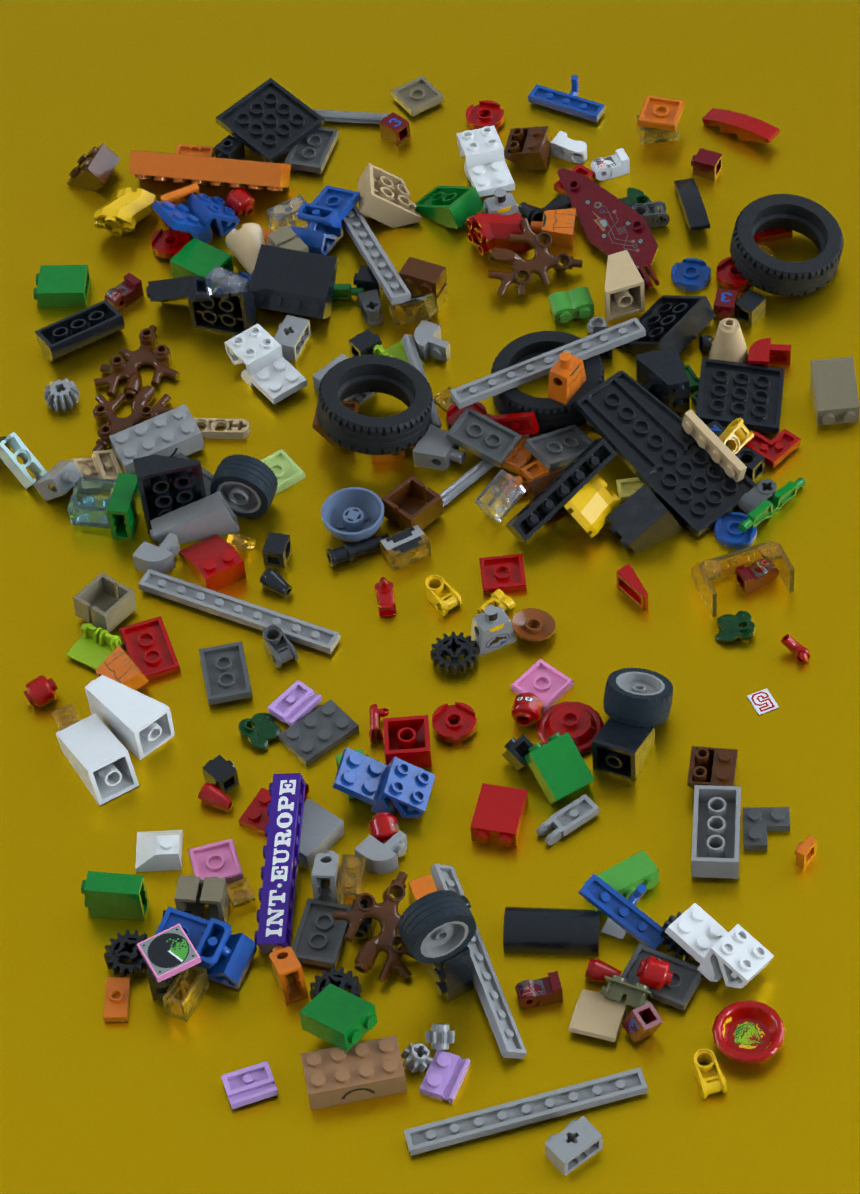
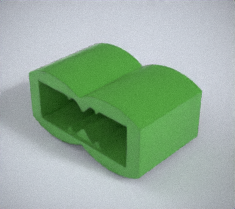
(571, 305)

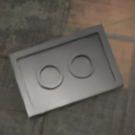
(313, 151)
(483, 437)
(558, 447)
(225, 673)
(318, 733)
(318, 935)
(683, 982)

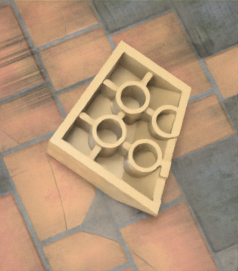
(386, 198)

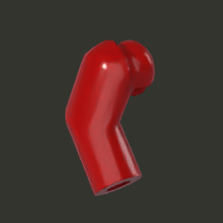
(802, 654)

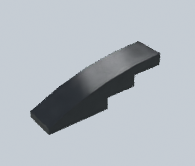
(691, 204)

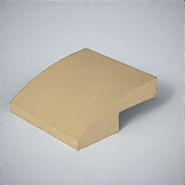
(101, 465)
(597, 1016)

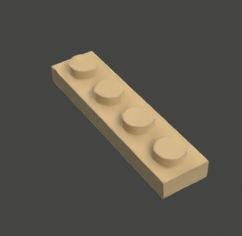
(714, 446)

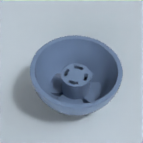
(352, 514)

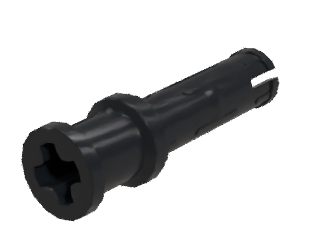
(348, 552)

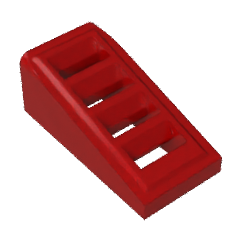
(631, 586)

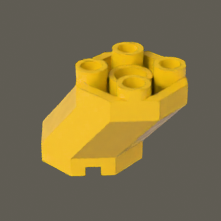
(125, 211)
(592, 505)

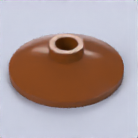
(533, 624)

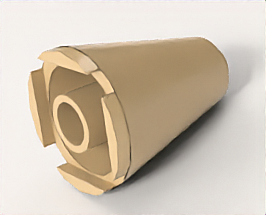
(246, 244)
(729, 342)

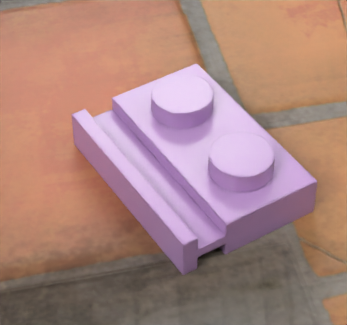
(294, 703)
(444, 1076)
(249, 1085)

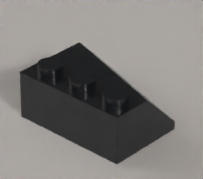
(223, 312)
(452, 975)

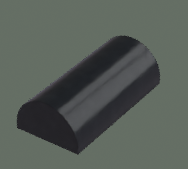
(79, 330)
(551, 931)

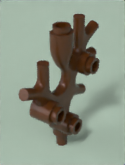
(523, 268)
(128, 370)
(110, 424)
(388, 918)

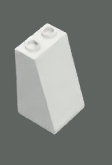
(131, 716)
(98, 758)

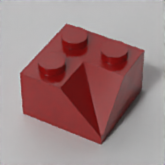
(408, 740)

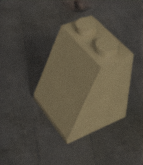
(834, 391)

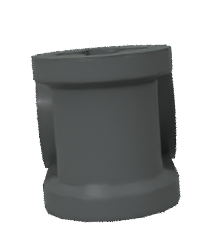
(652, 214)
(371, 307)
(762, 491)
(278, 645)

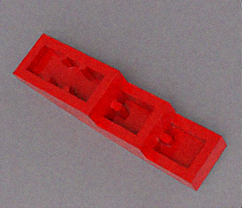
(744, 126)

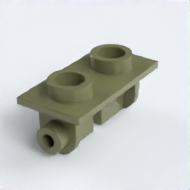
(618, 987)

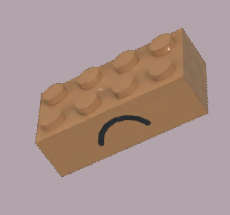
(361, 1073)

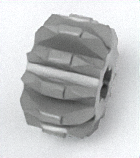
(61, 394)

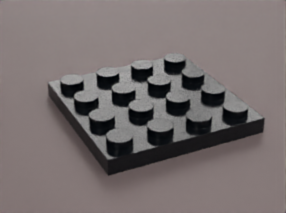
(270, 120)
(740, 391)

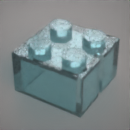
(90, 502)

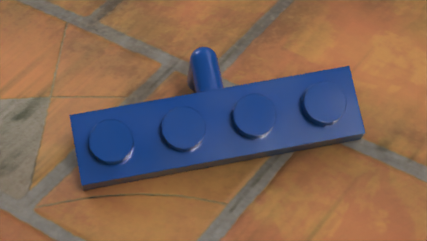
(566, 102)
(623, 910)

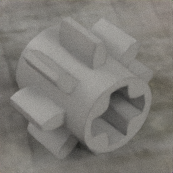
(440, 1036)
(416, 1057)

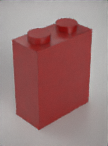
(499, 815)

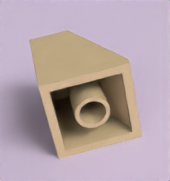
(623, 287)

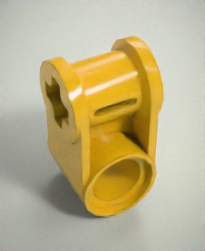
(736, 435)
(441, 594)
(709, 1077)

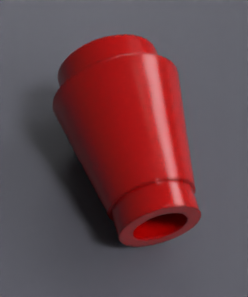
(215, 797)
(598, 969)

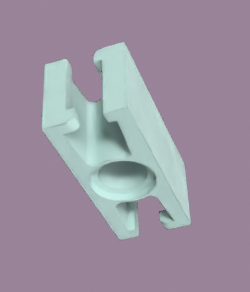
(28, 458)

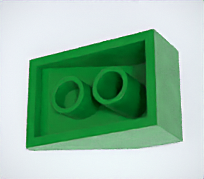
(450, 205)

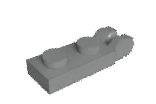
(568, 819)

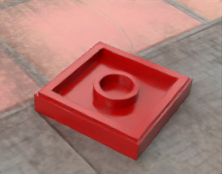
(503, 573)

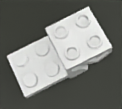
(484, 160)
(264, 364)
(720, 953)

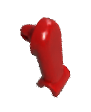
(385, 595)
(375, 714)

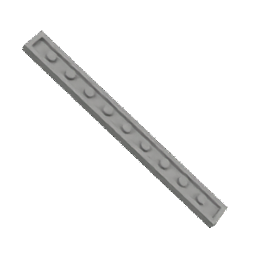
(376, 257)
(541, 364)
(238, 610)
(485, 978)
(525, 1111)

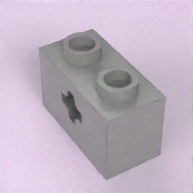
(293, 336)
(573, 1145)

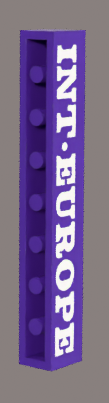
(281, 862)

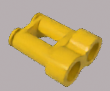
(499, 599)

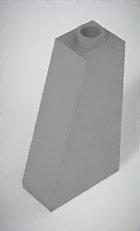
(196, 520)

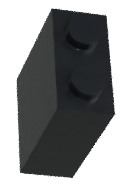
(176, 288)

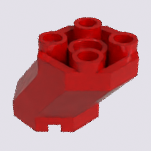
(493, 231)

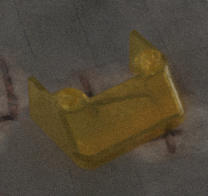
(724, 565)

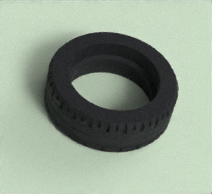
(780, 276)
(548, 412)
(367, 433)

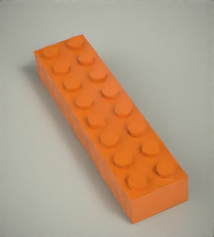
(204, 169)

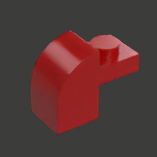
(765, 353)

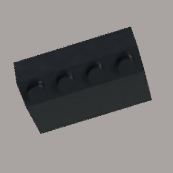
(294, 281)
(672, 323)
(167, 484)

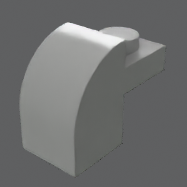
(430, 343)
(157, 557)
(383, 857)

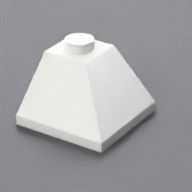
(159, 850)

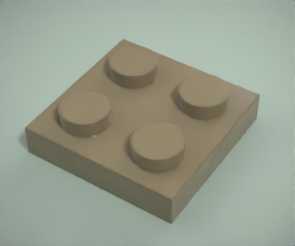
(417, 96)

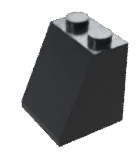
(666, 376)
(642, 521)
(622, 749)

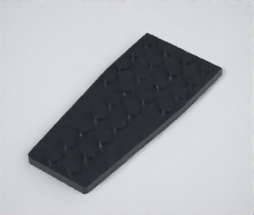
(661, 452)

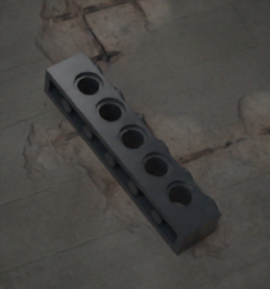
(561, 490)

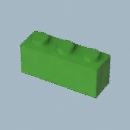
(630, 873)

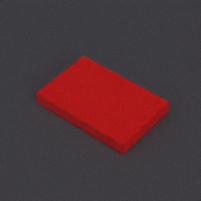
(150, 648)

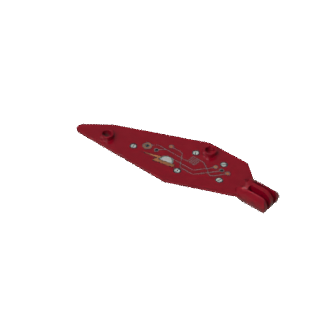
(610, 222)

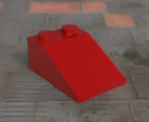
(214, 563)

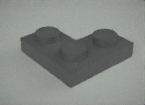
(759, 821)

